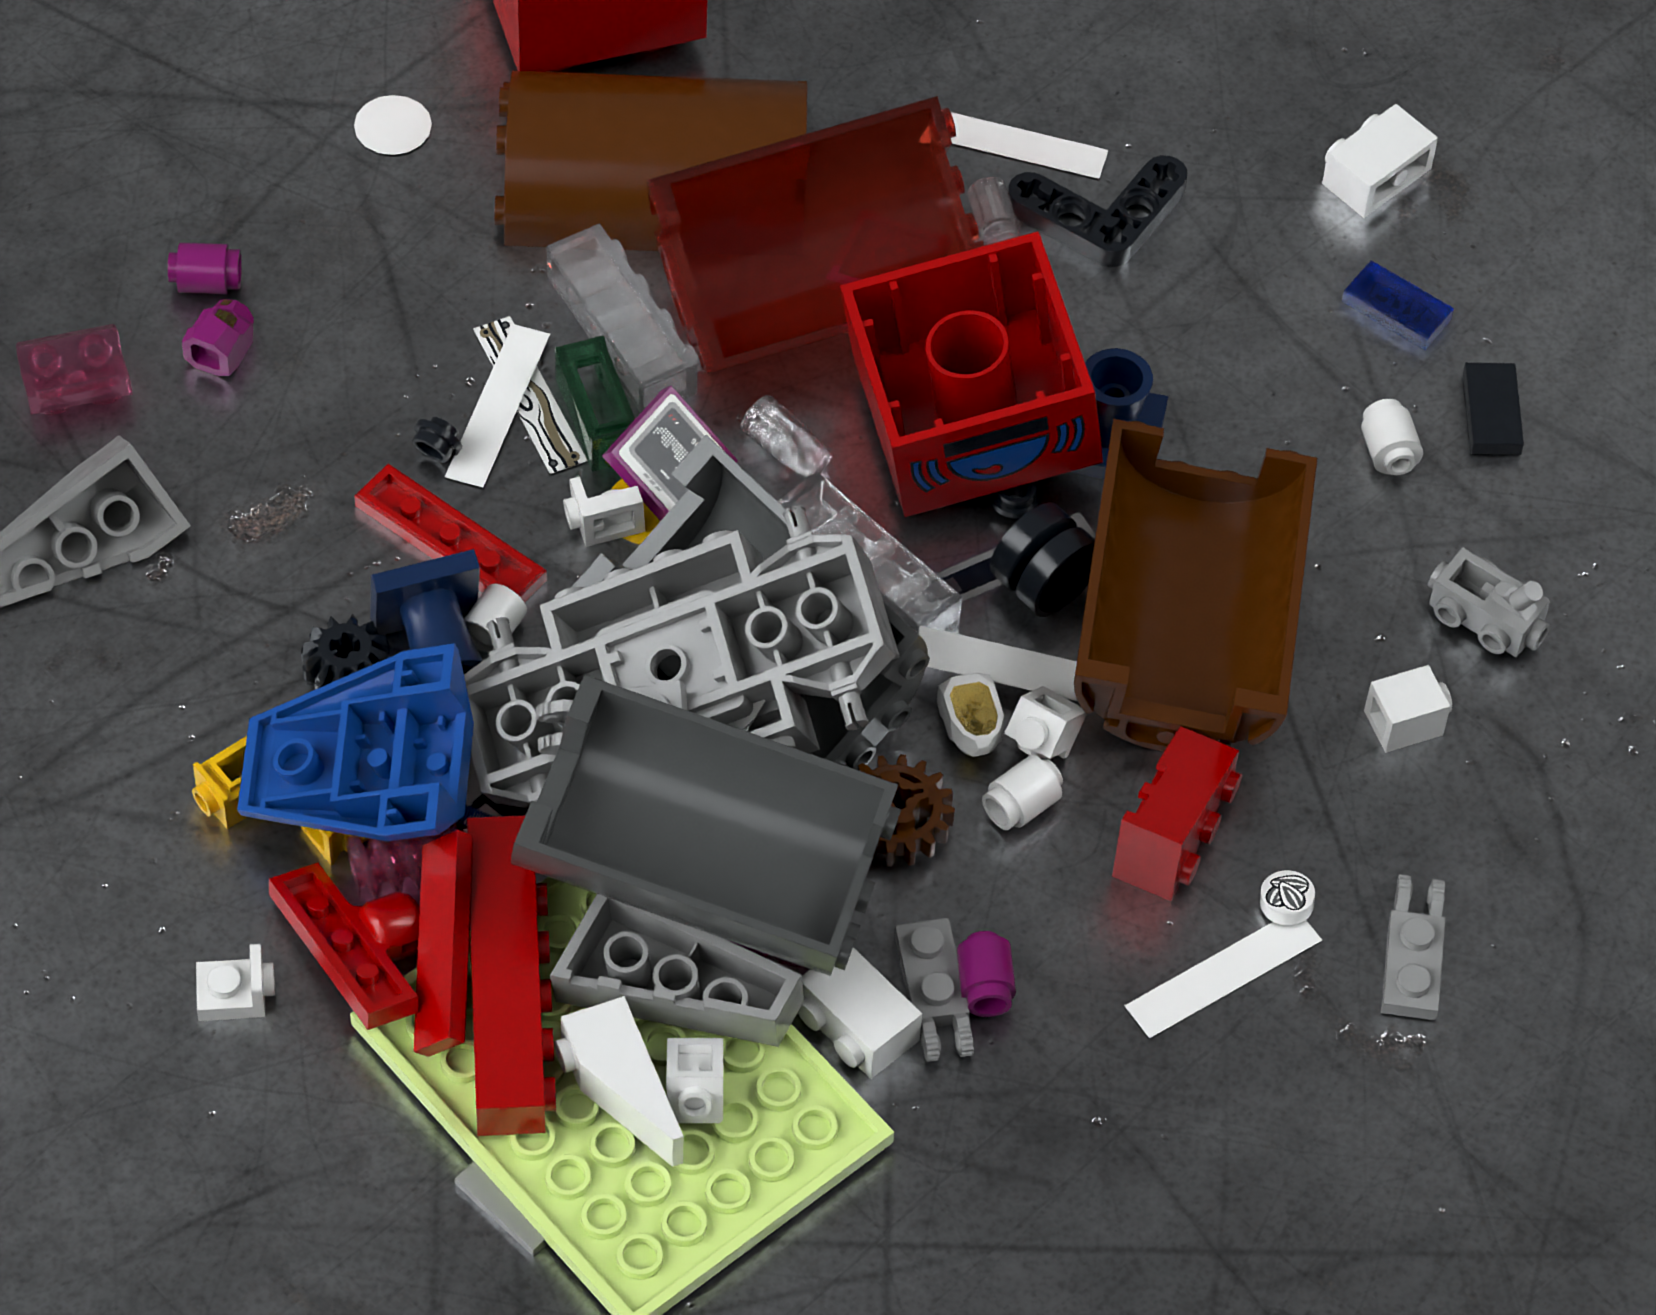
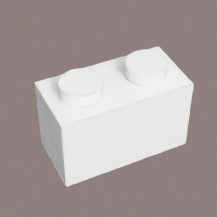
(1379, 160)
(860, 1014)

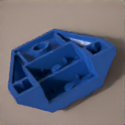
(368, 752)

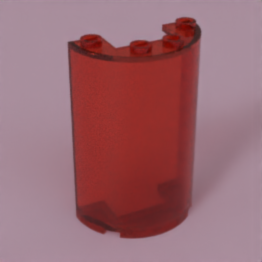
(775, 230)

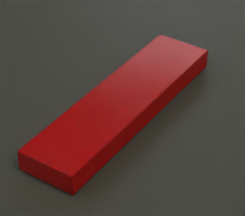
(444, 531)
(443, 943)

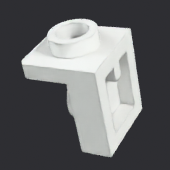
(605, 516)
(234, 987)
(695, 1079)

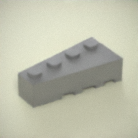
(675, 975)

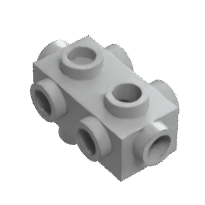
(1489, 603)

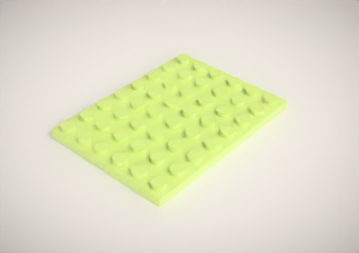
(604, 1198)

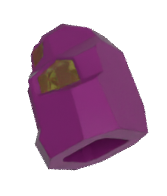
(219, 338)

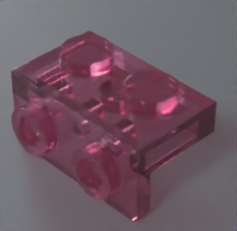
(73, 369)

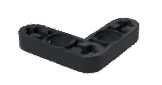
(1098, 223)

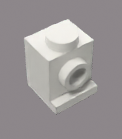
(1045, 724)

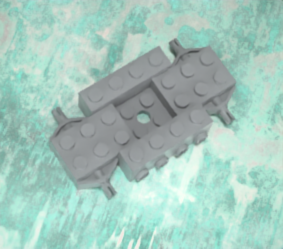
(743, 636)

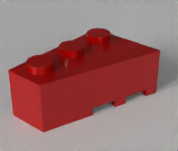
(1176, 814)

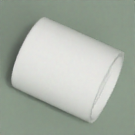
(493, 603)

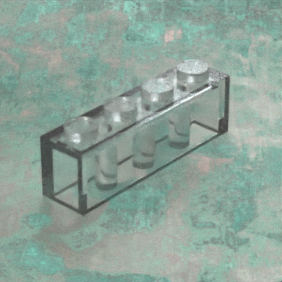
(616, 303)
(903, 579)

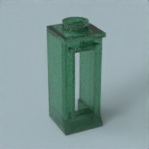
(593, 436)

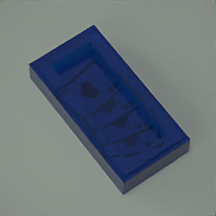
(1397, 305)

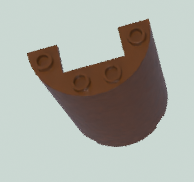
(592, 140)
(1193, 594)

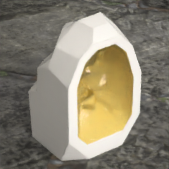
(971, 713)

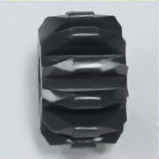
(341, 651)

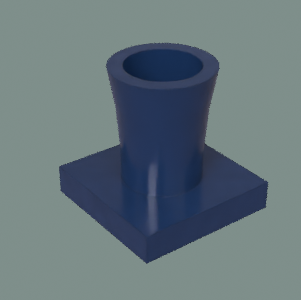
(1122, 393)
(429, 603)

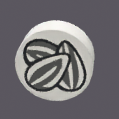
(1287, 897)

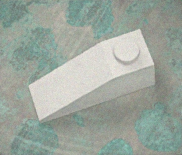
(618, 1074)

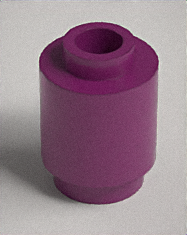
(205, 268)
(986, 973)

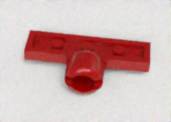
(354, 942)

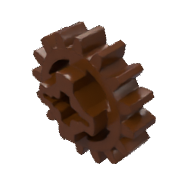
(919, 799)

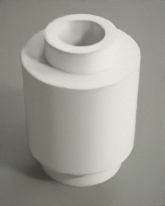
(1391, 437)
(1023, 792)

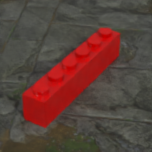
(508, 985)

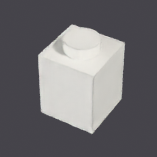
(1408, 708)

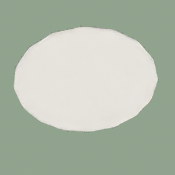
(392, 125)

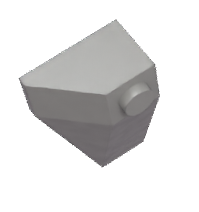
(88, 522)

